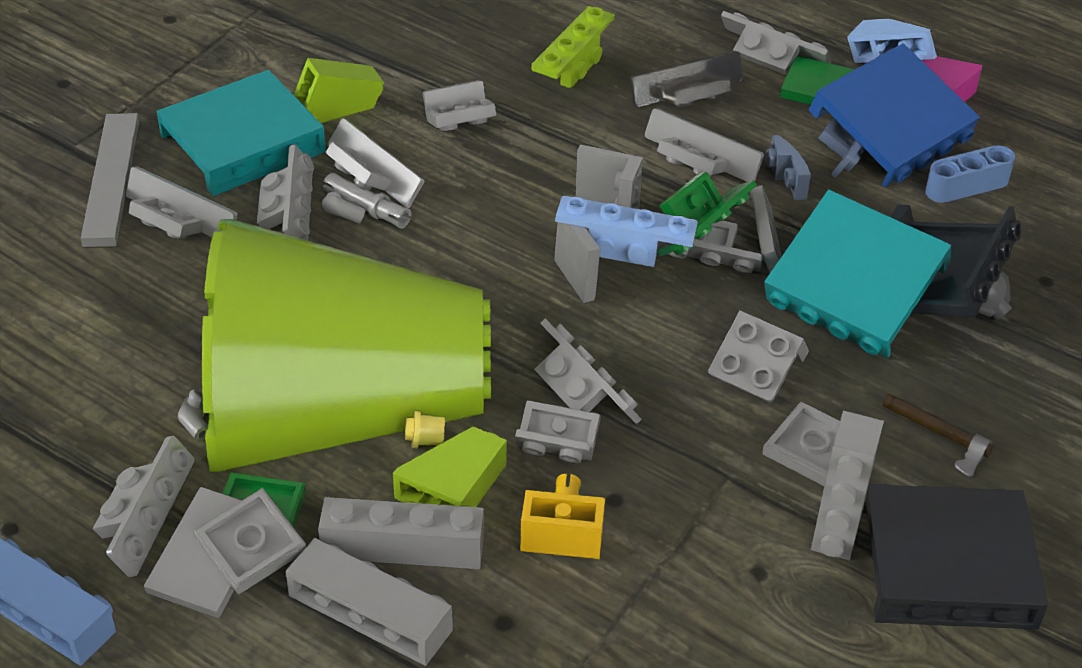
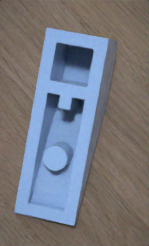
(879, 36)

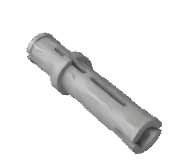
(375, 204)

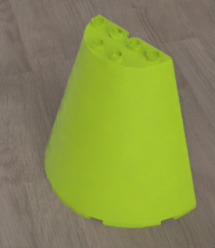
(329, 347)

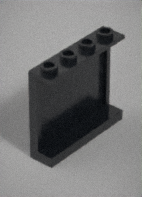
(975, 264)
(954, 557)

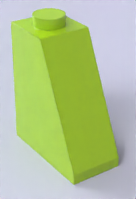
(337, 88)
(454, 471)

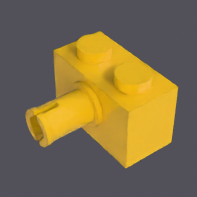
(562, 521)

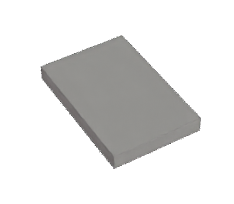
(185, 569)

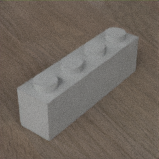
(846, 484)
(404, 532)
(370, 600)

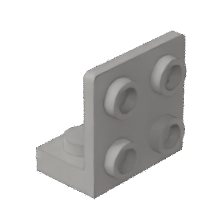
(608, 176)
(757, 356)

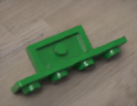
(703, 203)

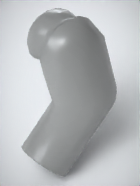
(335, 205)
(192, 415)

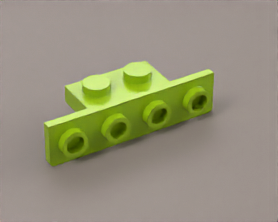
(575, 48)

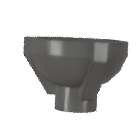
(998, 298)

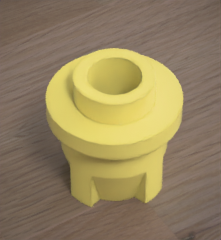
(424, 430)

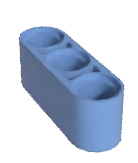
(969, 173)

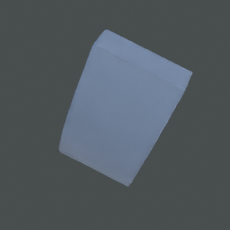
(788, 166)

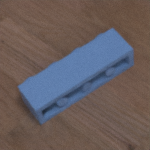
(52, 605)

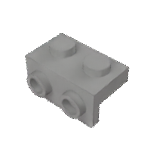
(457, 104)
(558, 431)

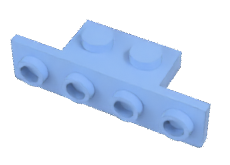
(624, 231)

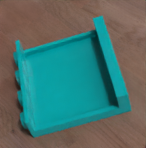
(242, 130)
(856, 272)

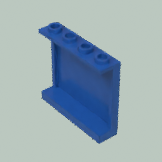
(898, 112)

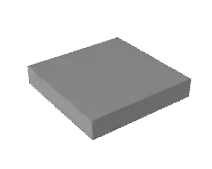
(578, 259)
(804, 442)
(250, 541)

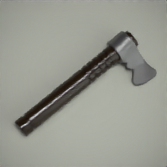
(977, 445)

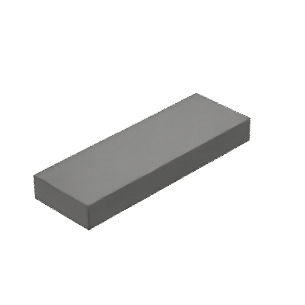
(766, 227)

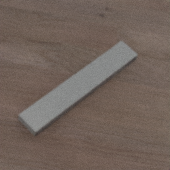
(110, 181)

